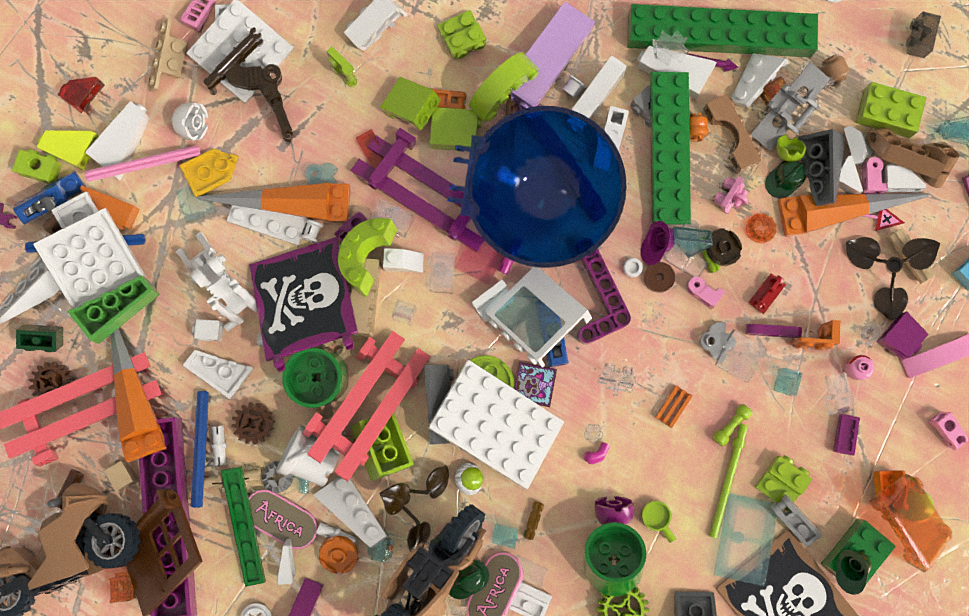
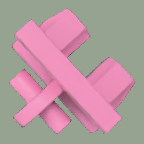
(735, 193)

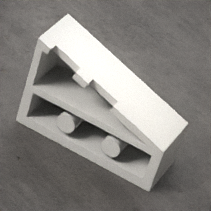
(373, 21)

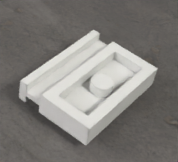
(530, 601)

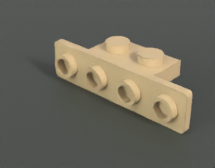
(169, 56)

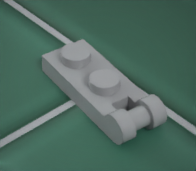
(796, 521)

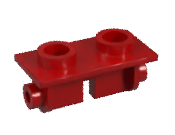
(767, 293)

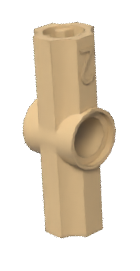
(898, 240)

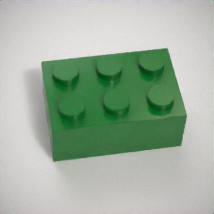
(858, 537)

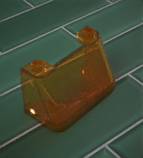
(913, 521)

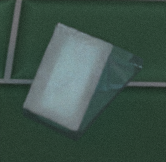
(692, 240)

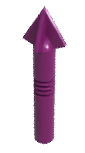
(727, 65)

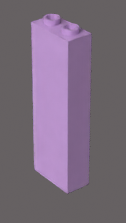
(553, 52)

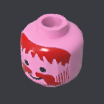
(859, 367)

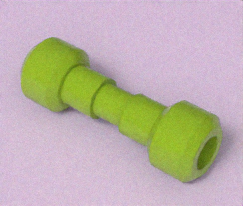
(722, 436)

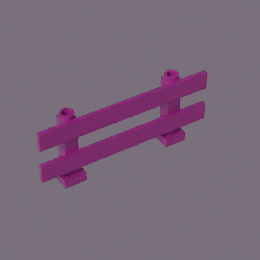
(393, 156)

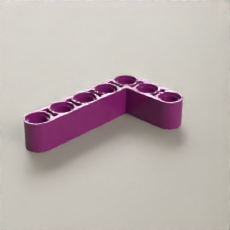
(603, 294)

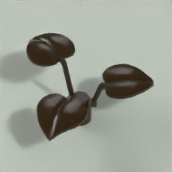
(920, 254)
(398, 496)

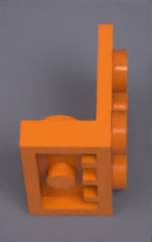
(829, 334)

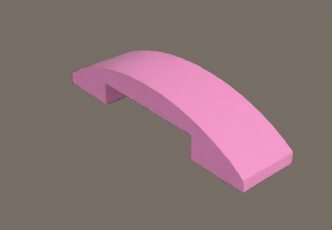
(936, 357)

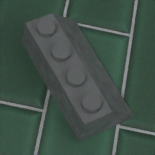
(437, 386)

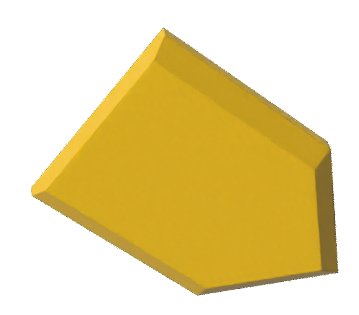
(209, 170)

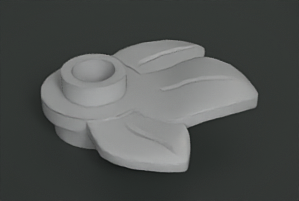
(718, 337)

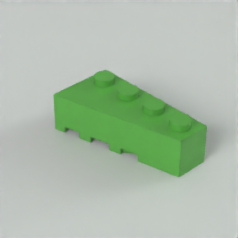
(113, 308)

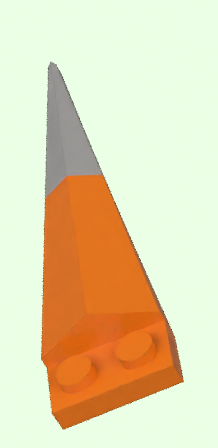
(313, 201)
(802, 215)
(137, 423)

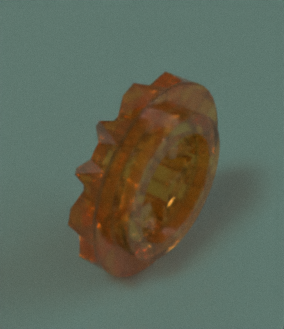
(757, 235)

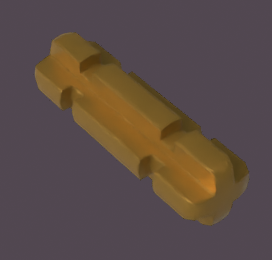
(533, 520)

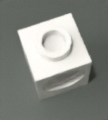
(208, 330)

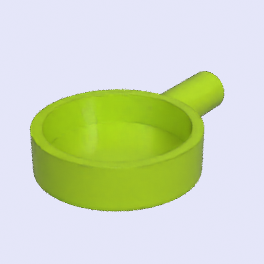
(657, 517)

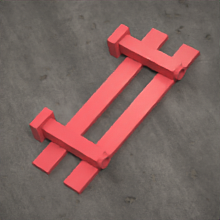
(380, 361)
(40, 437)

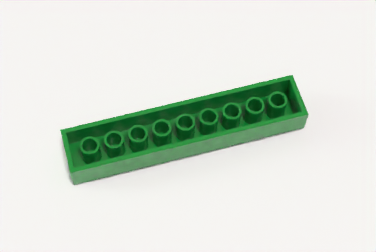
(726, 30)

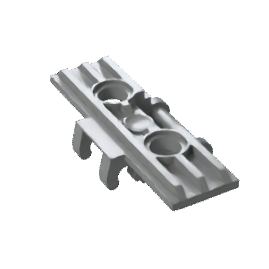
(786, 102)

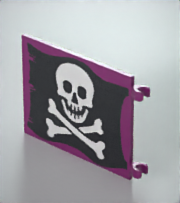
(302, 301)

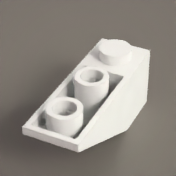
(615, 124)

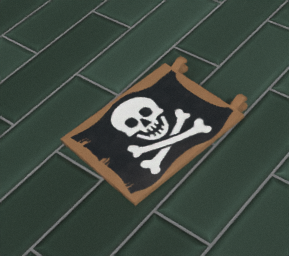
(791, 588)

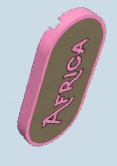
(282, 519)
(503, 583)

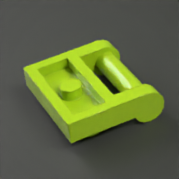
(341, 65)

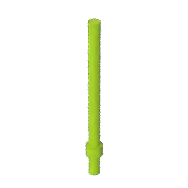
(738, 444)

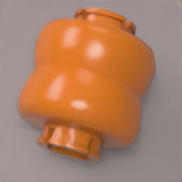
(698, 127)

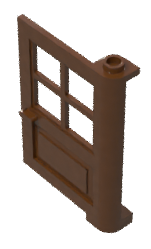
(146, 568)

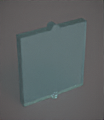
(192, 206)

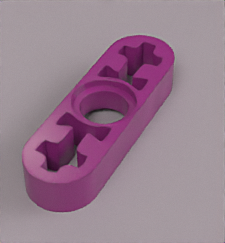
(773, 330)

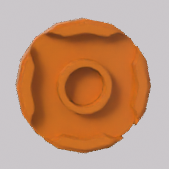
(338, 554)

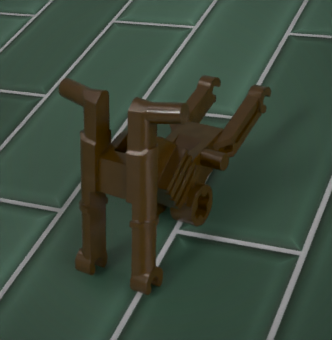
(252, 78)

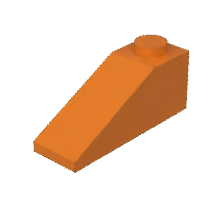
(120, 211)

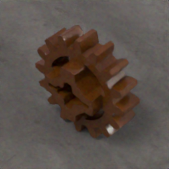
(55, 376)
(257, 430)

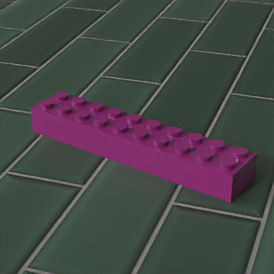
(168, 471)

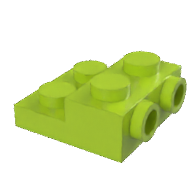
(462, 35)
(783, 479)

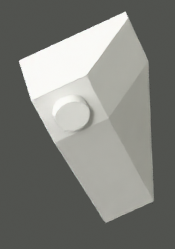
(30, 292)

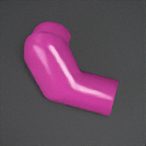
(597, 456)

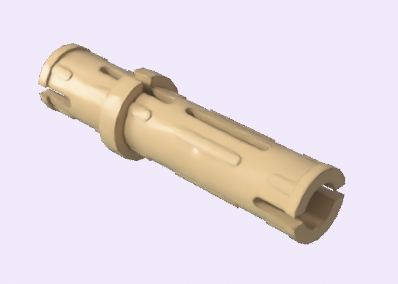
(217, 481)

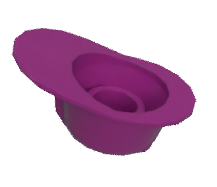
(657, 242)

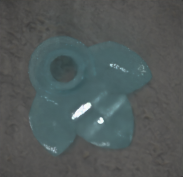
(325, 173)

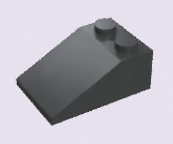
(694, 604)

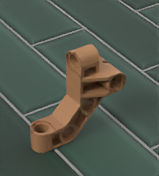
(930, 160)

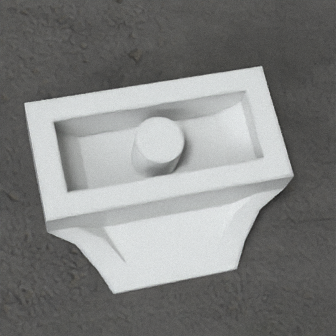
(858, 145)

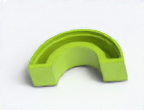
(500, 84)
(358, 245)

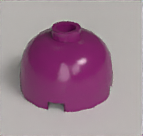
(616, 511)

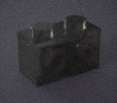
(923, 34)

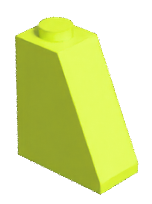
(68, 146)

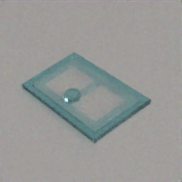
(746, 540)

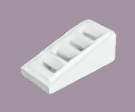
(286, 568)

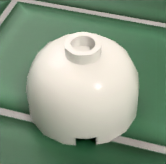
(190, 121)

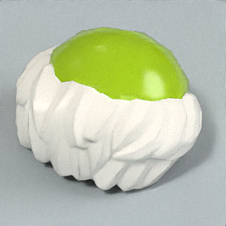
(468, 478)

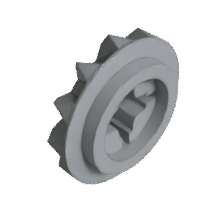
(284, 482)

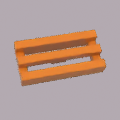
(682, 393)

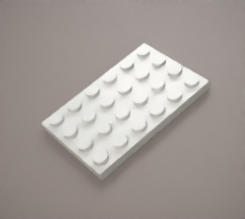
(496, 424)

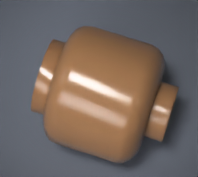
(835, 67)

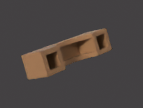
(723, 113)

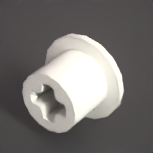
(574, 86)

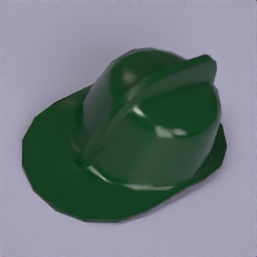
(785, 179)
(853, 571)
(470, 580)

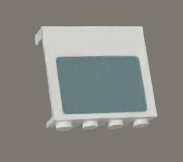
(536, 314)

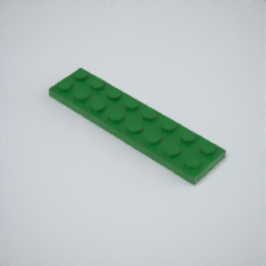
(670, 147)

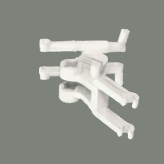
(210, 272)

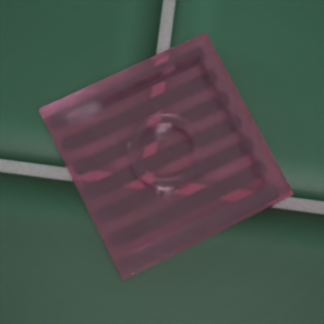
(479, 264)

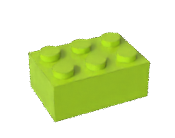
(891, 109)
(388, 452)

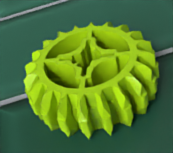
(624, 600)

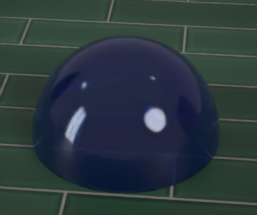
(543, 186)

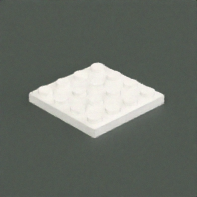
(227, 33)
(88, 258)

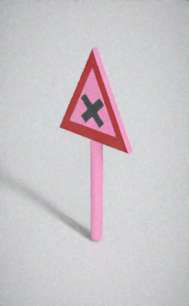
(885, 219)

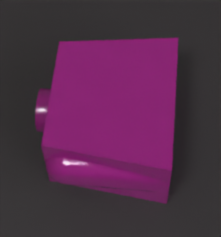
(903, 336)

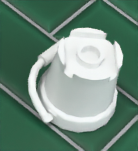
(299, 464)

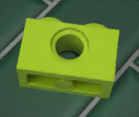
(27, 160)

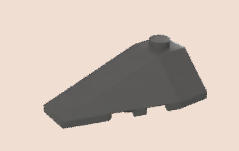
(823, 164)

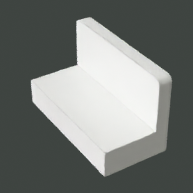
(489, 299)

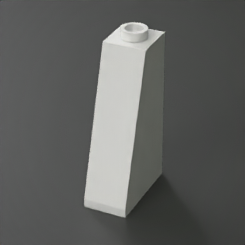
(698, 68)
(600, 87)
(120, 137)

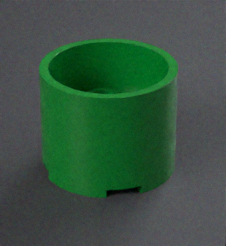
(300, 377)
(616, 543)

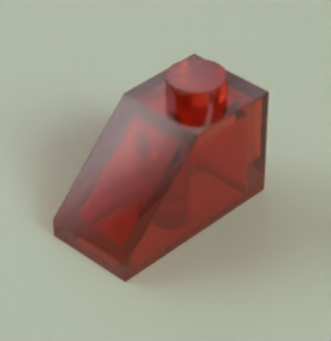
(80, 92)

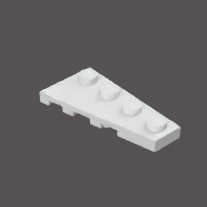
(273, 224)
(350, 507)

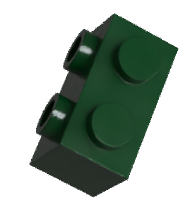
(39, 338)

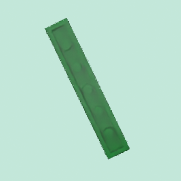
(243, 526)

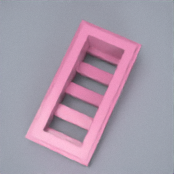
(200, 20)

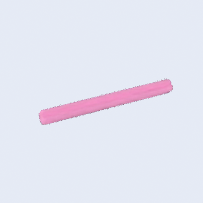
(142, 163)

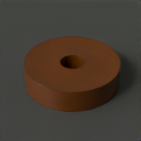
(656, 285)

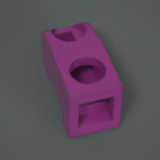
(349, 225)

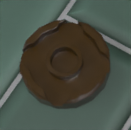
(725, 247)

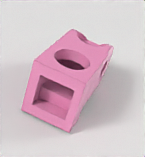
(872, 177)
(703, 293)
(949, 429)

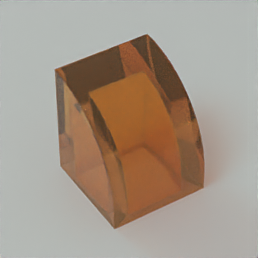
(771, 89)

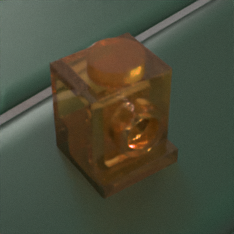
(127, 592)

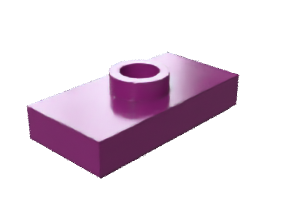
(846, 434)

